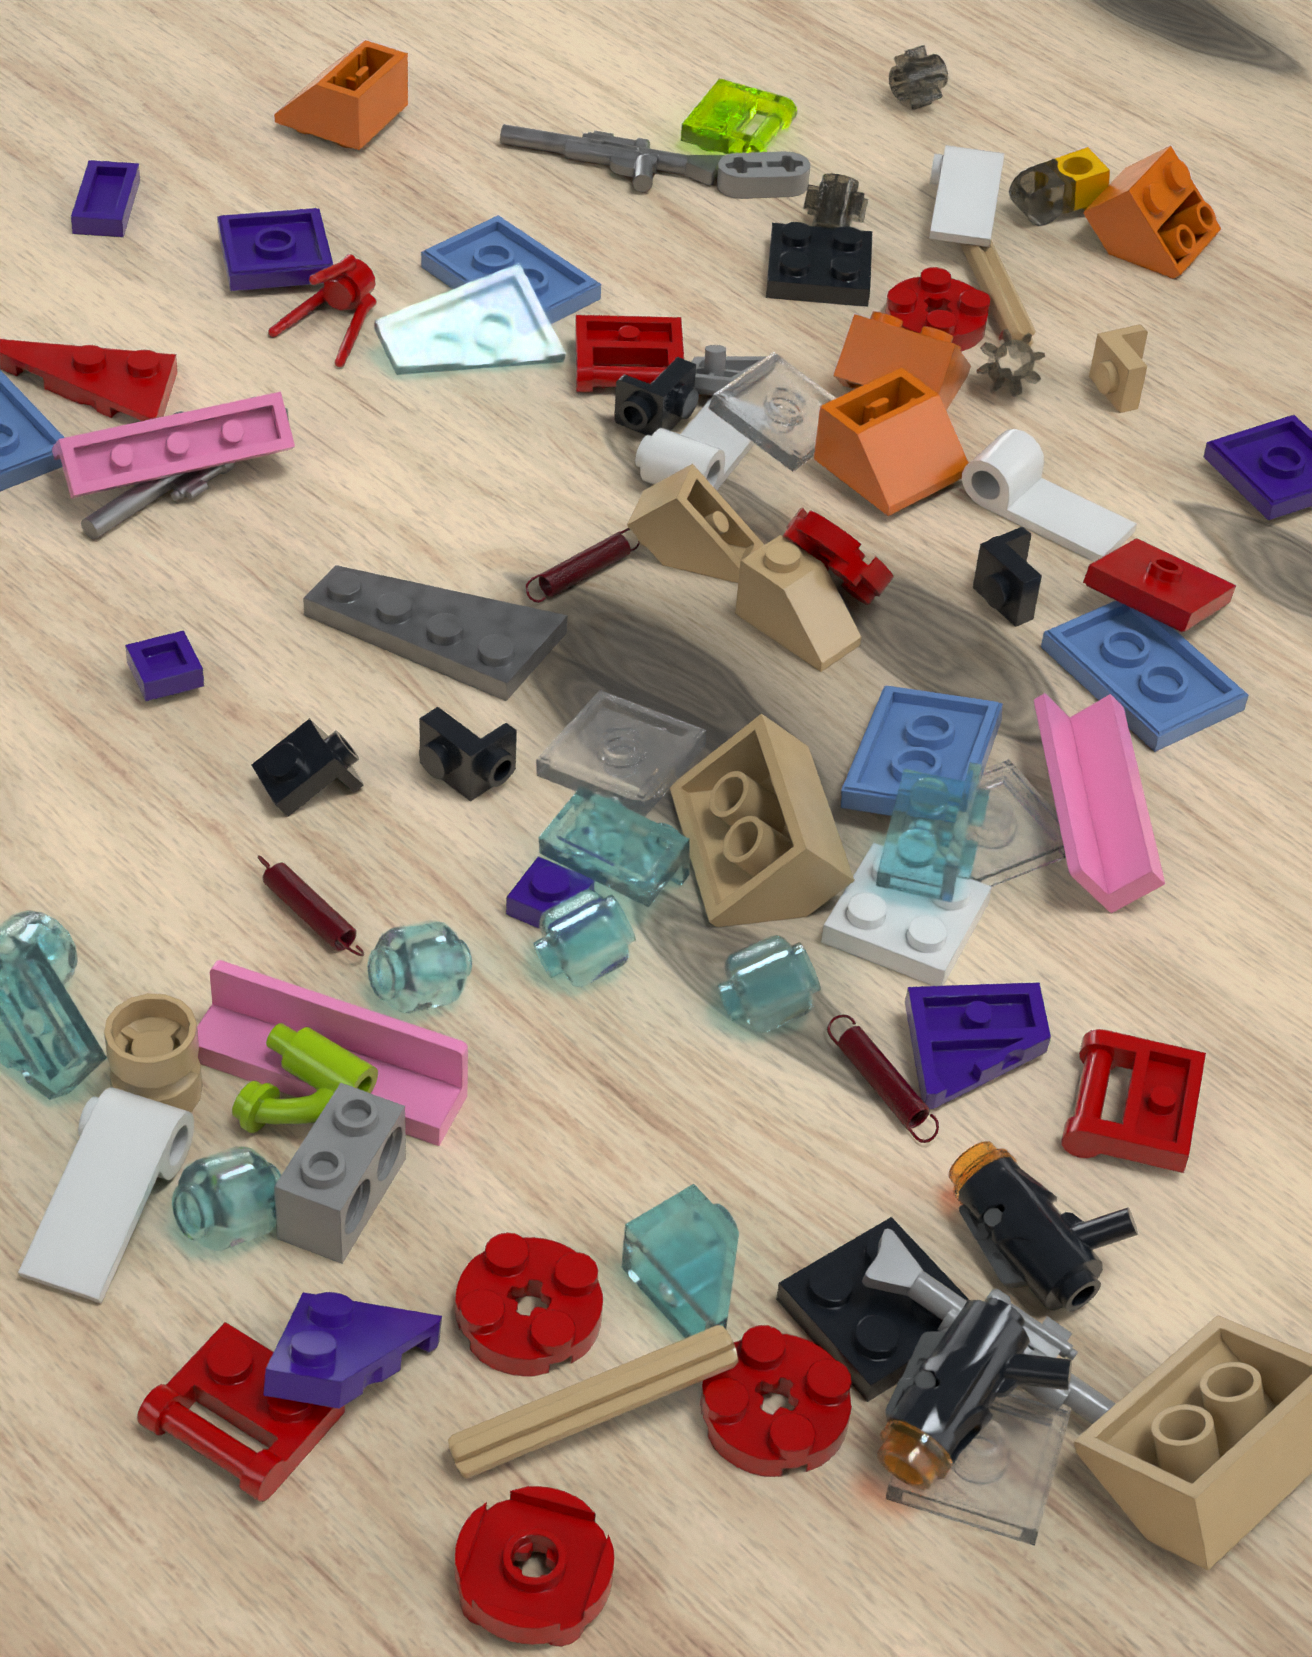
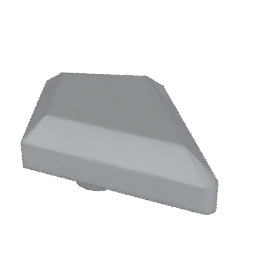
(717, 370)

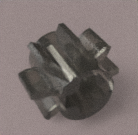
(918, 77)
(835, 201)
(1016, 349)

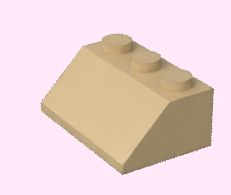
(760, 829)
(1207, 1440)

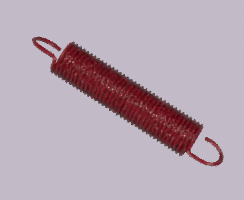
(583, 565)
(310, 906)
(883, 1077)

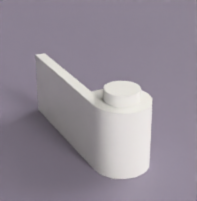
(965, 194)
(705, 442)
(1010, 484)
(104, 1189)

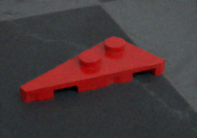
(97, 376)

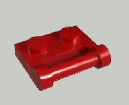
(624, 341)
(1157, 1106)
(230, 1381)

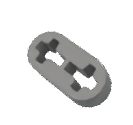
(763, 175)

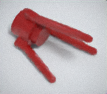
(345, 288)

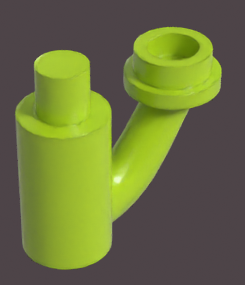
(315, 1062)

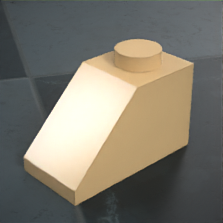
(692, 526)
(795, 603)

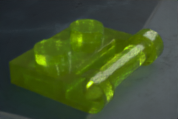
(726, 112)

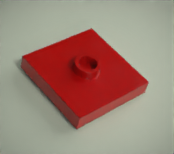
(1159, 584)

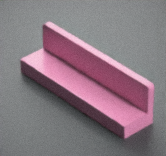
(174, 444)
(1100, 801)
(413, 1063)

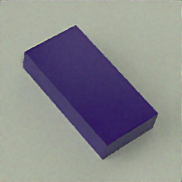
(105, 198)

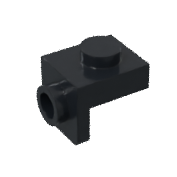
(657, 404)
(1006, 577)
(463, 758)
(306, 765)

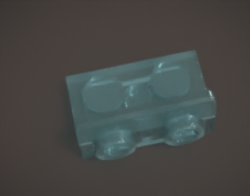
(929, 833)
(616, 846)

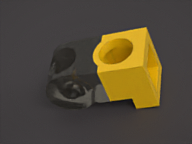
(1059, 186)

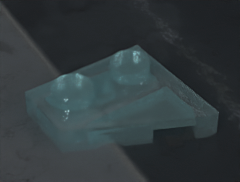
(42, 1026)

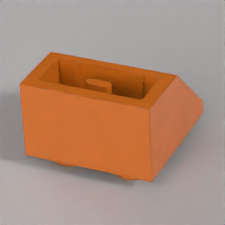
(351, 97)
(1154, 215)
(882, 346)
(890, 441)

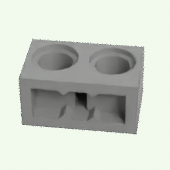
(340, 1173)

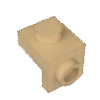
(1119, 366)

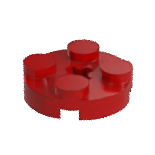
(942, 304)
(839, 554)
(534, 1268)
(787, 1439)
(534, 1608)

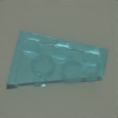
(472, 327)

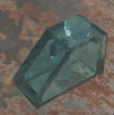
(684, 1259)

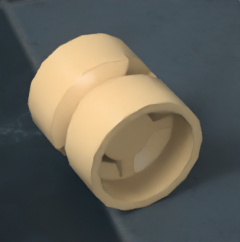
(155, 1050)

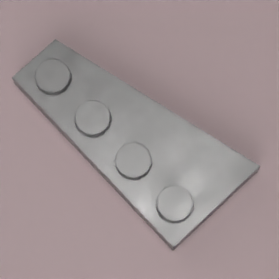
(448, 631)

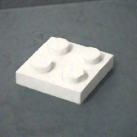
(904, 929)

